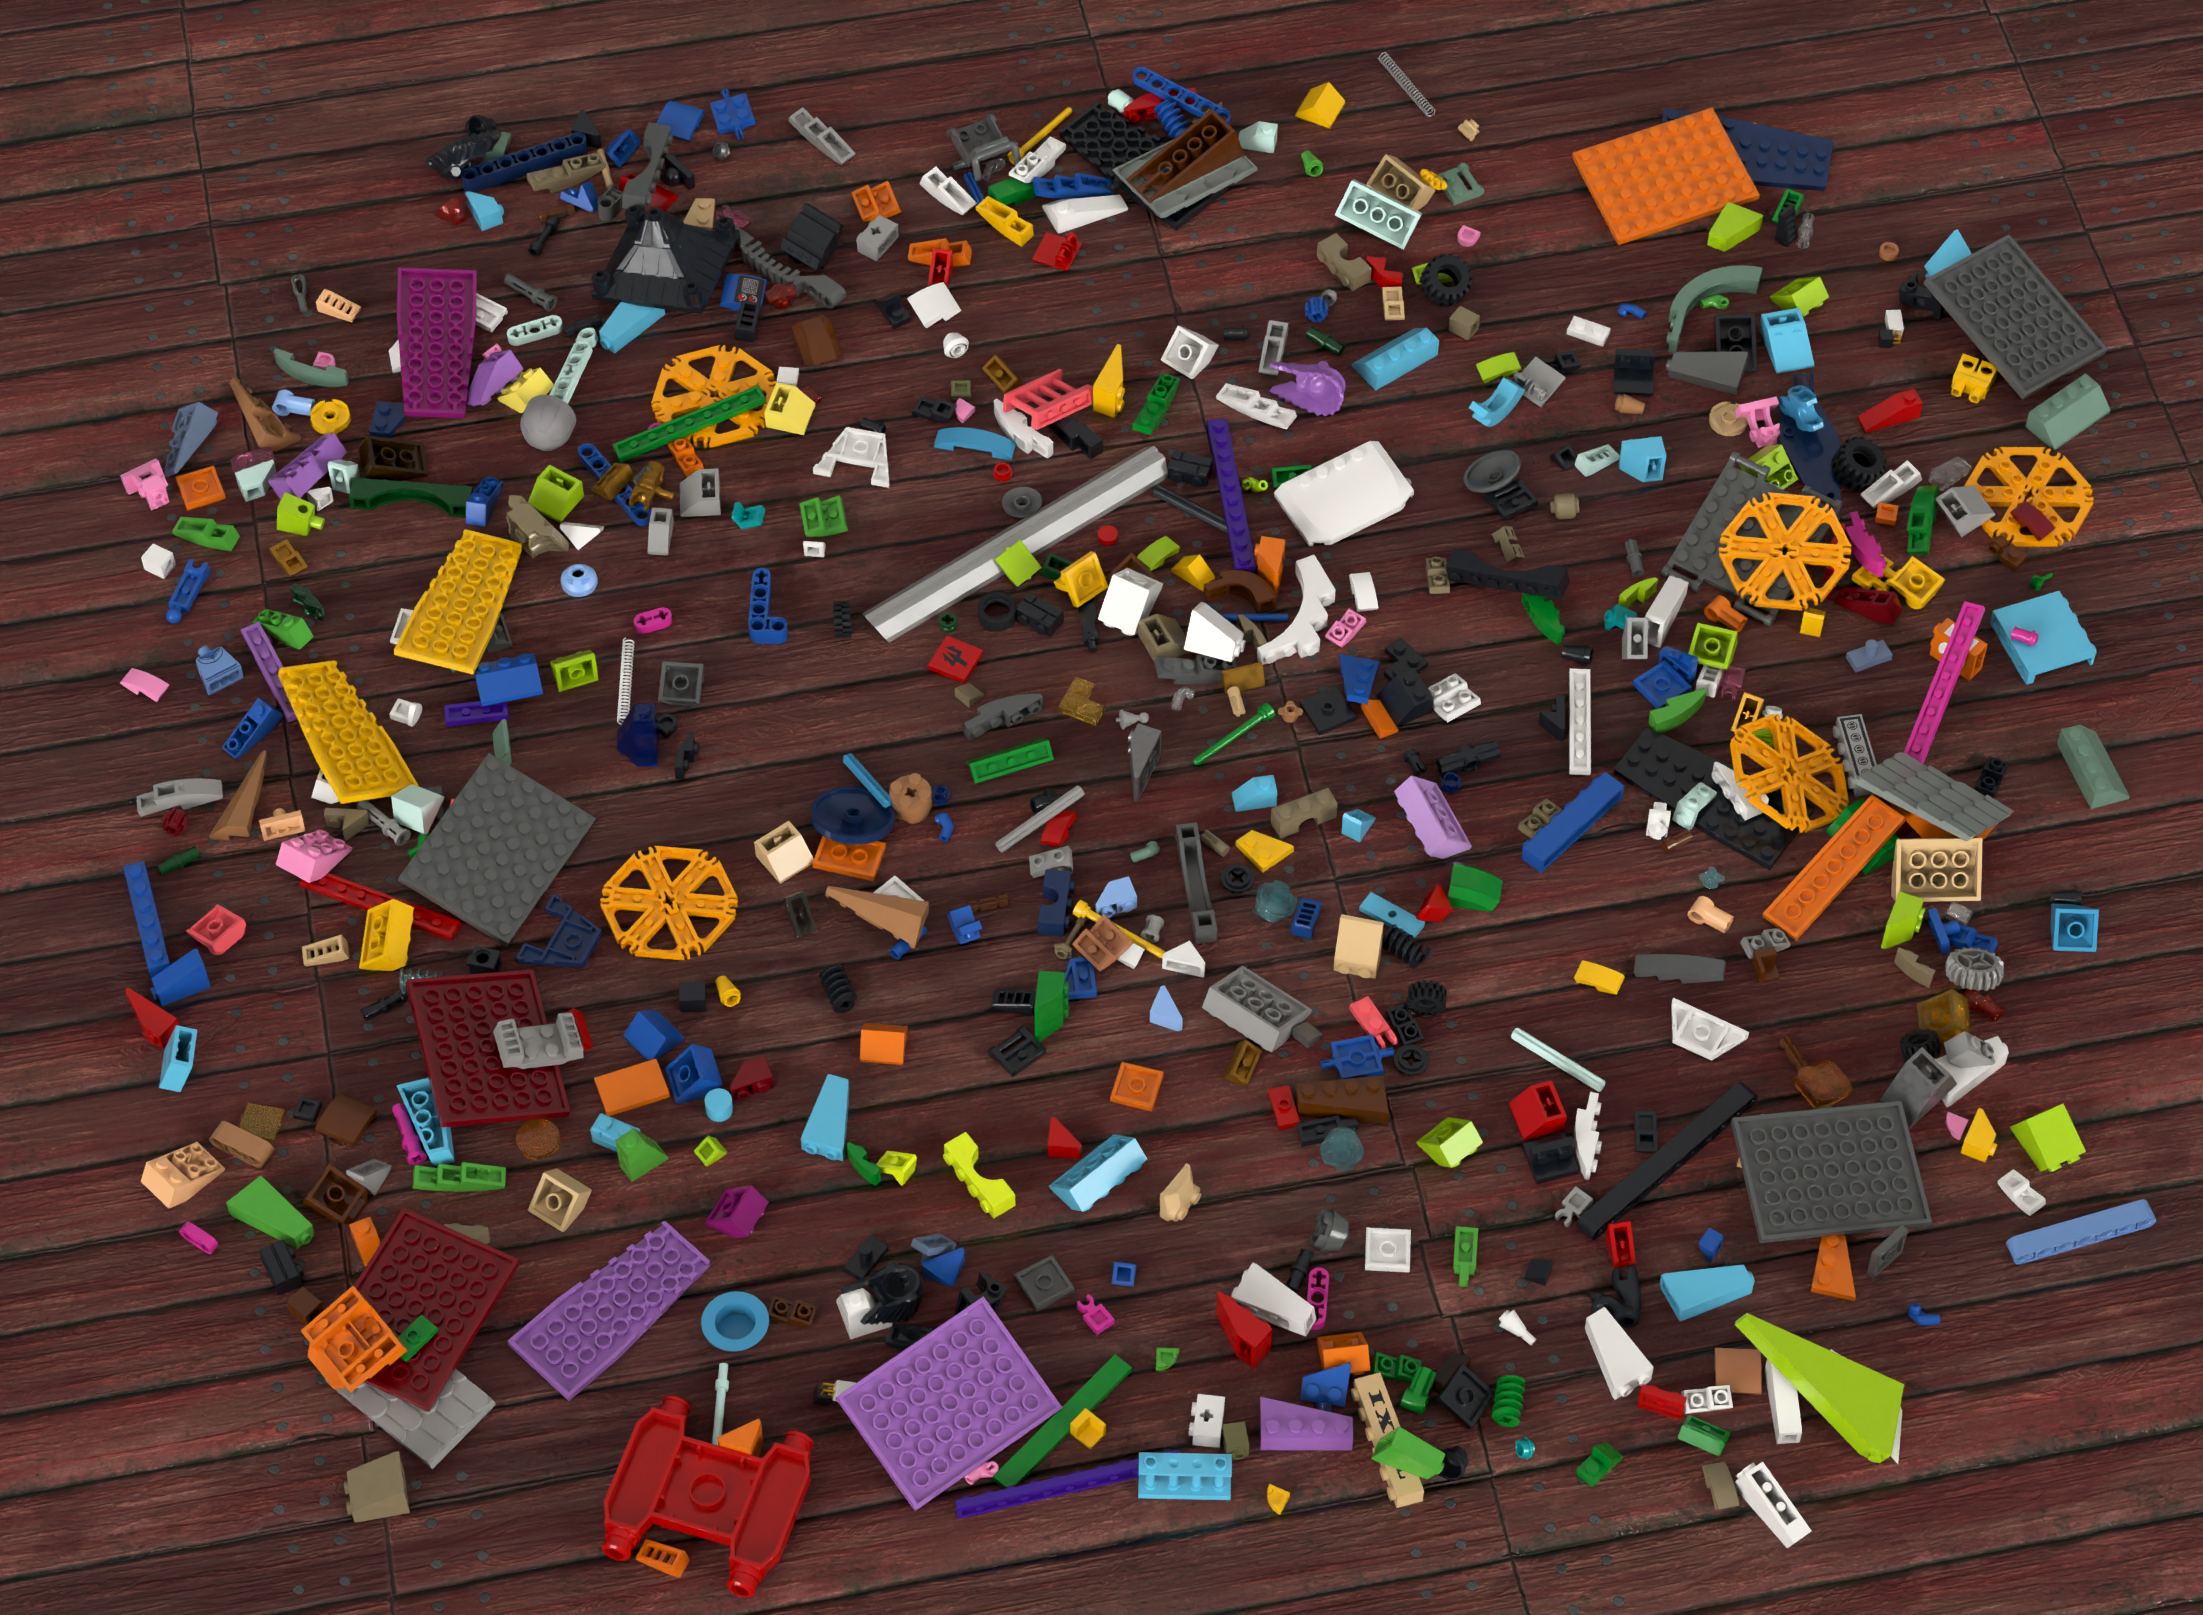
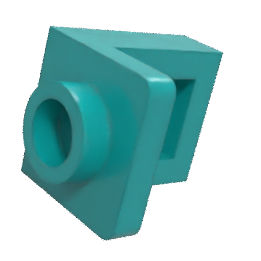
(749, 516)
(1617, 617)

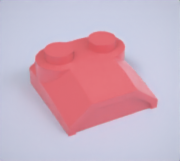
(218, 930)

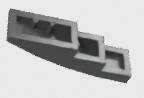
(1683, 967)

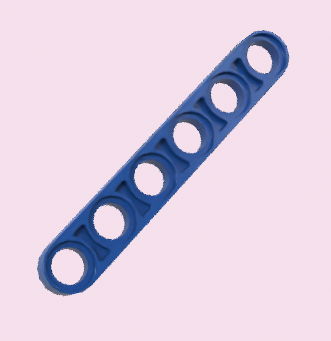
(1167, 86)
(621, 499)

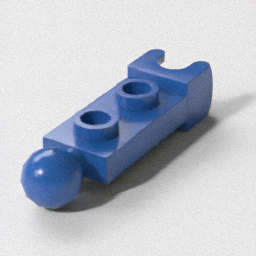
(187, 590)

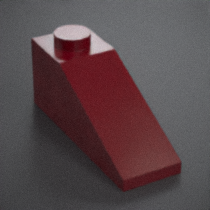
(1872, 604)

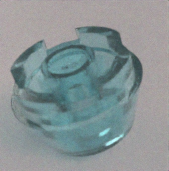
(1275, 901)
(1342, 1149)

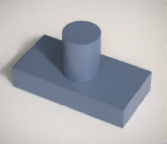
(1869, 655)
(932, 1245)

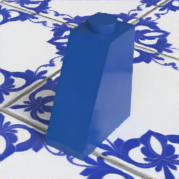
(180, 979)

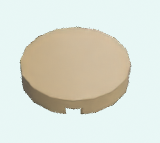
(1724, 419)

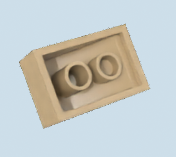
(1358, 946)

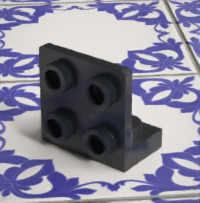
(1634, 372)

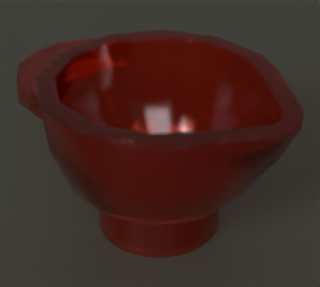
(453, 210)

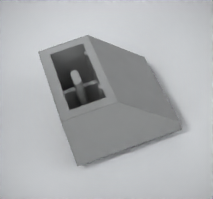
(700, 494)
(1964, 508)

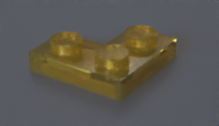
(1077, 704)

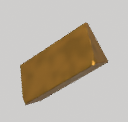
(1002, 374)
(613, 481)
(1244, 677)
(1242, 1063)

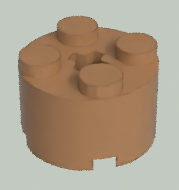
(911, 798)

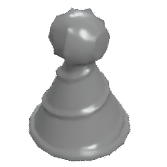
(1127, 719)

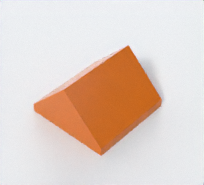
(883, 1043)
(744, 1439)

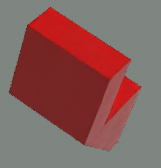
(1381, 276)

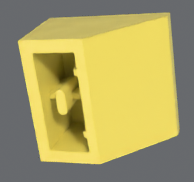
(524, 388)
(788, 409)

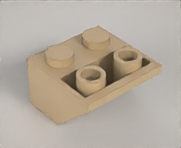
(783, 852)

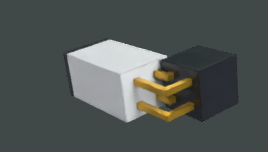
(1894, 328)
(825, 1392)

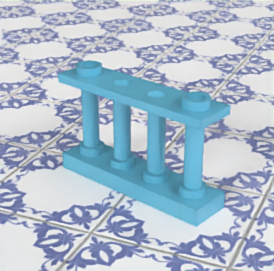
(1185, 1476)

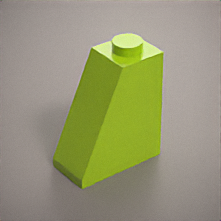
(1733, 226)

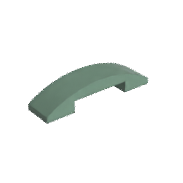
(308, 374)

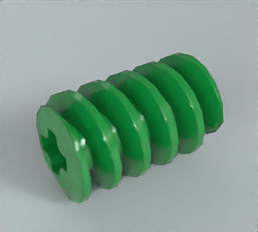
(1508, 1400)

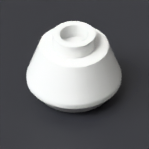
(955, 345)

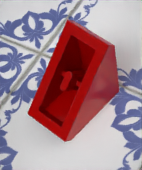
(941, 267)
(1435, 906)
(1062, 1142)
(1620, 1243)

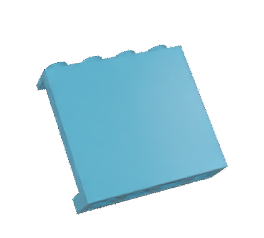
(2059, 639)

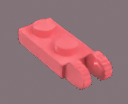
(1372, 1021)

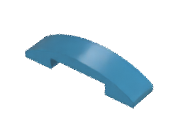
(975, 439)

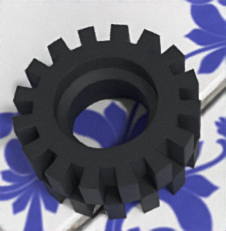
(842, 620)
(1426, 997)
(1913, 1042)

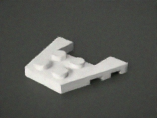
(858, 448)

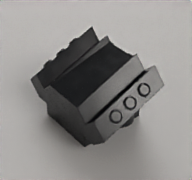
(812, 238)

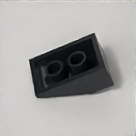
(1736, 334)

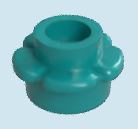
(1524, 1448)

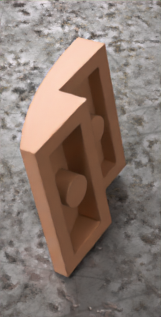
(1102, 943)
(1738, 1369)

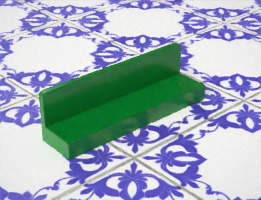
(1010, 760)

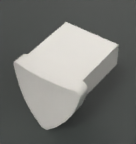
(406, 712)

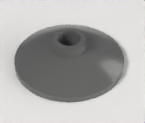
(1022, 502)

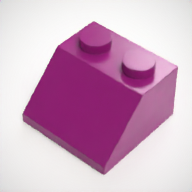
(737, 1211)

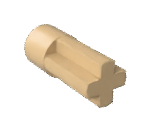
(1236, 701)

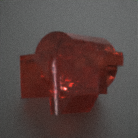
(780, 295)

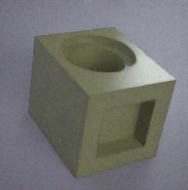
(1235, 1440)

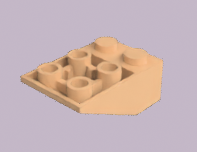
(180, 1174)

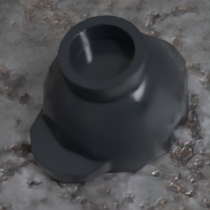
(479, 123)
(1454, 1462)

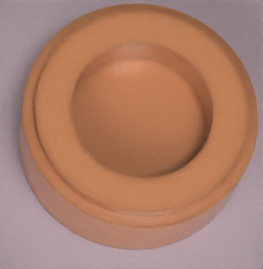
(1889, 251)

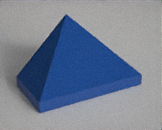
(622, 147)
(945, 1267)

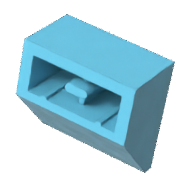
(1643, 458)

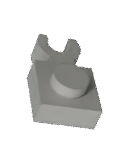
(1575, 1204)

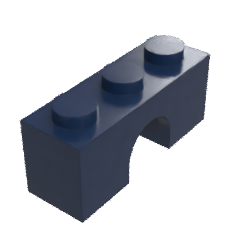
(1054, 917)

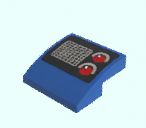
(742, 287)

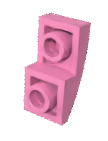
(1346, 628)
(146, 683)

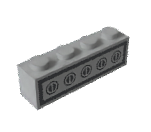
(1855, 749)

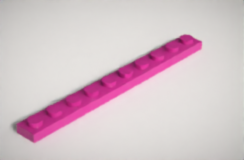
(1944, 681)

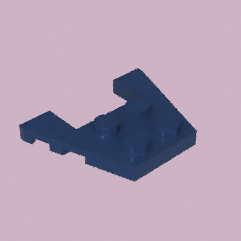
(571, 942)

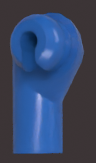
(1633, 309)
(947, 826)
(1920, 1317)

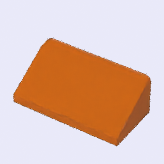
(1379, 718)

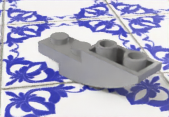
(181, 792)

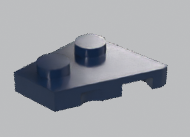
(387, 418)

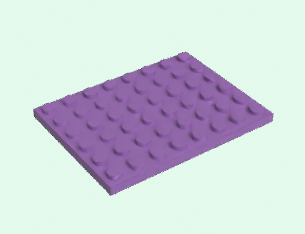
(948, 1403)

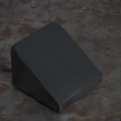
(1564, 457)
(1539, 1271)

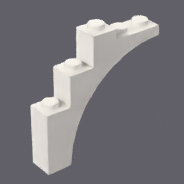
(1312, 617)

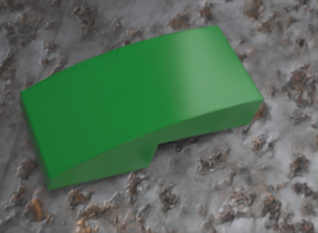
(859, 1160)
(1395, 1369)

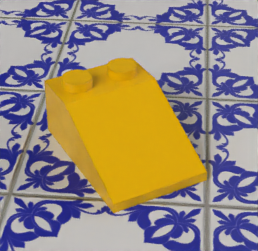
(1108, 387)

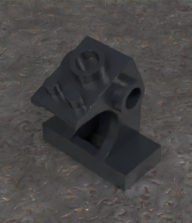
(1919, 297)
(991, 1289)

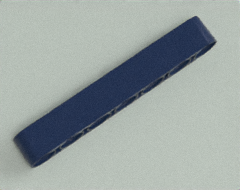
(523, 162)

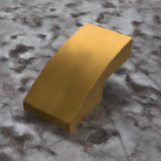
(287, 558)

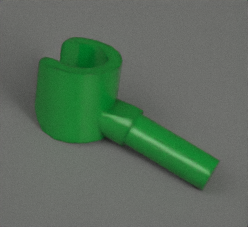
(2037, 581)

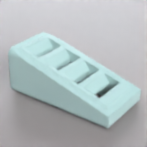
(1600, 461)

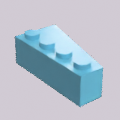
(422, 1110)

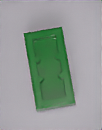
(417, 1336)

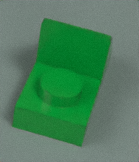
(1599, 1463)

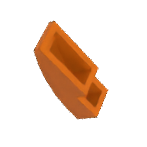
(922, 251)

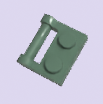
(1456, 190)

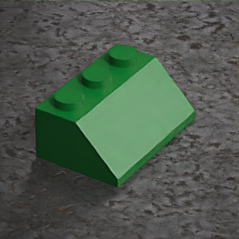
(1883, 856)
(1050, 1003)

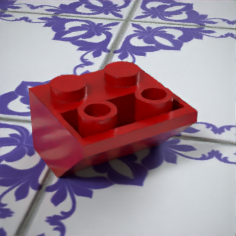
(1538, 1111)

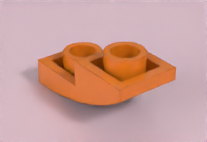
(685, 456)

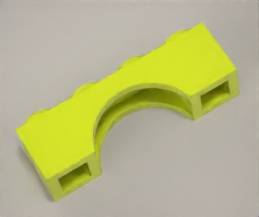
(993, 1195)

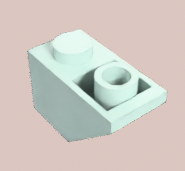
(254, 480)

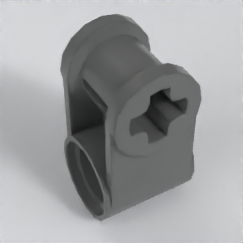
(610, 203)

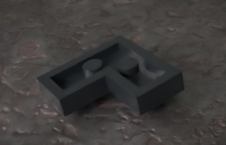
(1405, 659)

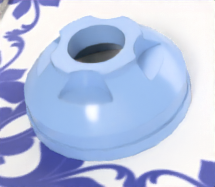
(581, 585)

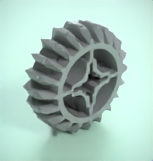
(1974, 969)

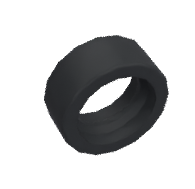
(1001, 623)

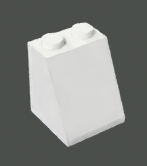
(1129, 600)
(1213, 634)

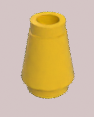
(727, 991)

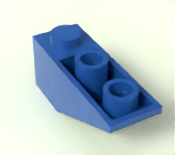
(483, 501)
(254, 726)

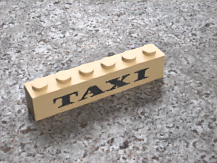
(1380, 1420)

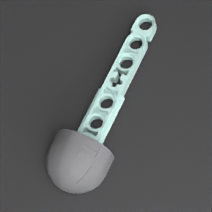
(549, 418)

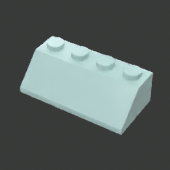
(1378, 214)

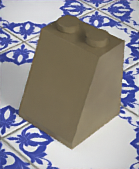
(377, 1489)

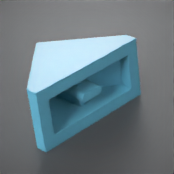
(1356, 824)

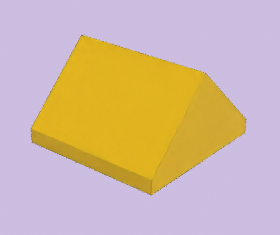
(1321, 105)

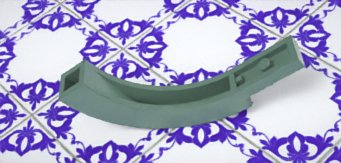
(1717, 281)

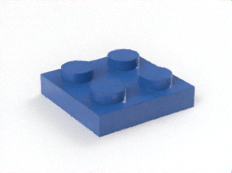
(1661, 684)

